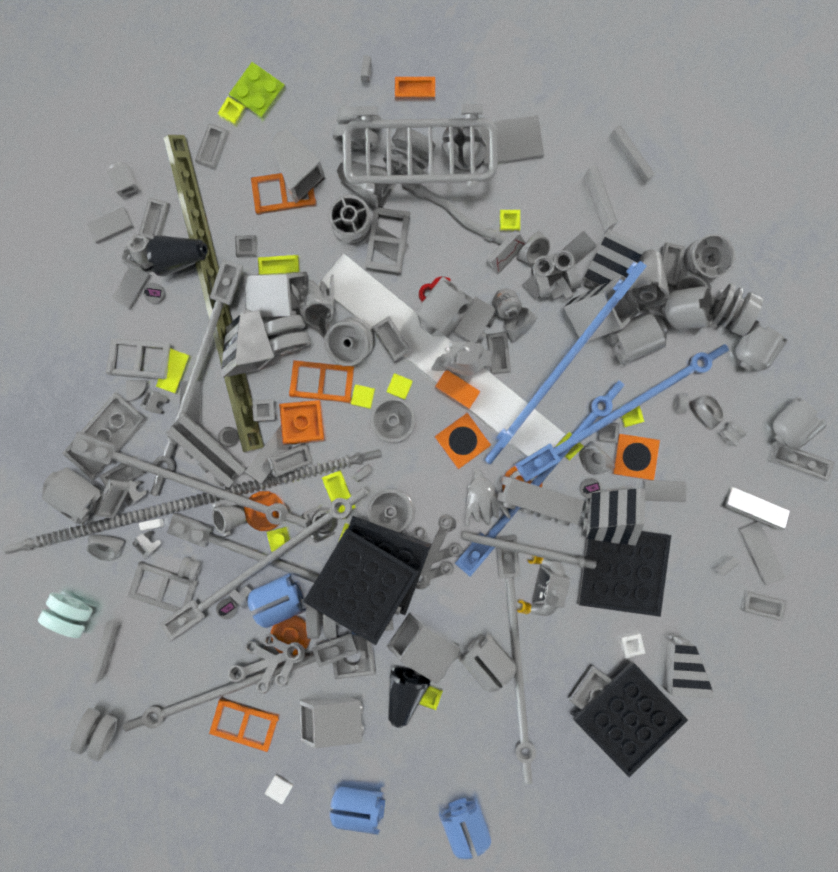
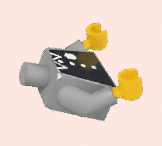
(550, 588)

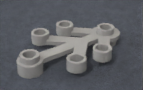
(434, 556)
(271, 662)

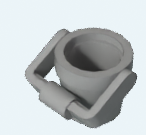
(138, 249)
(227, 518)
(328, 528)

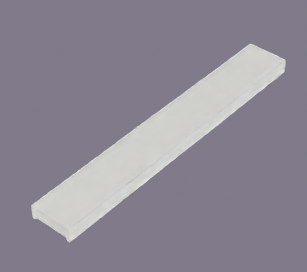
(496, 402)

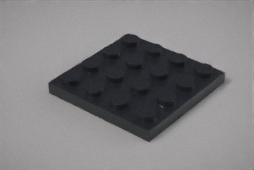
(401, 546)
(626, 575)
(360, 586)
(630, 719)

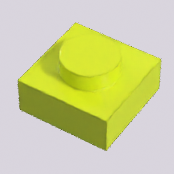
(277, 538)

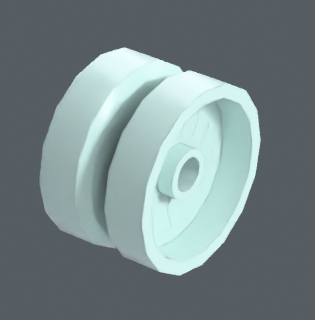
(65, 615)

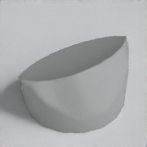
(534, 247)
(691, 280)
(520, 324)
(708, 410)
(596, 459)
(103, 547)

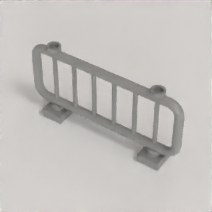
(472, 120)

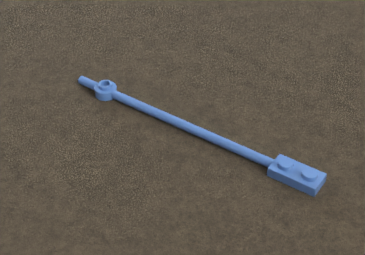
(620, 289)
(548, 456)
(476, 552)

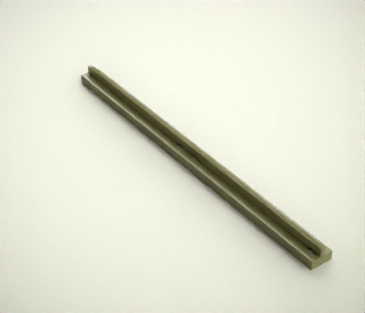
(208, 268)

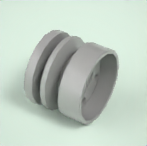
(399, 154)
(720, 253)
(734, 308)

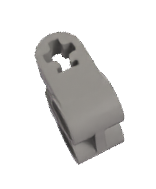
(554, 268)

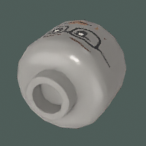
(507, 303)

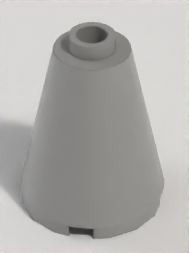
(375, 196)
(651, 285)

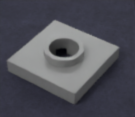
(364, 667)

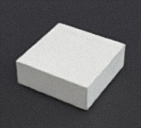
(151, 524)
(632, 645)
(278, 789)

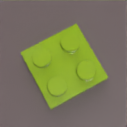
(257, 90)

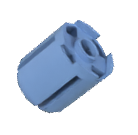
(280, 611)
(357, 810)
(452, 819)

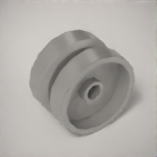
(358, 138)
(285, 334)
(340, 348)
(382, 414)
(403, 510)
(314, 622)
(93, 734)

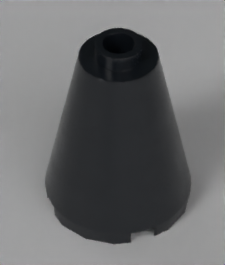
(174, 253)
(405, 695)

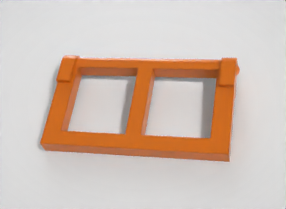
(285, 204)
(323, 367)
(239, 739)

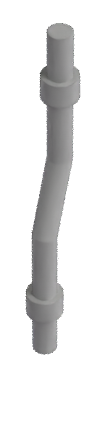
(421, 191)

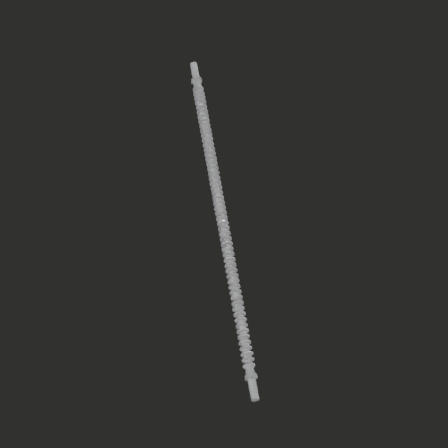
(27, 544)

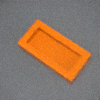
(414, 87)
(457, 389)

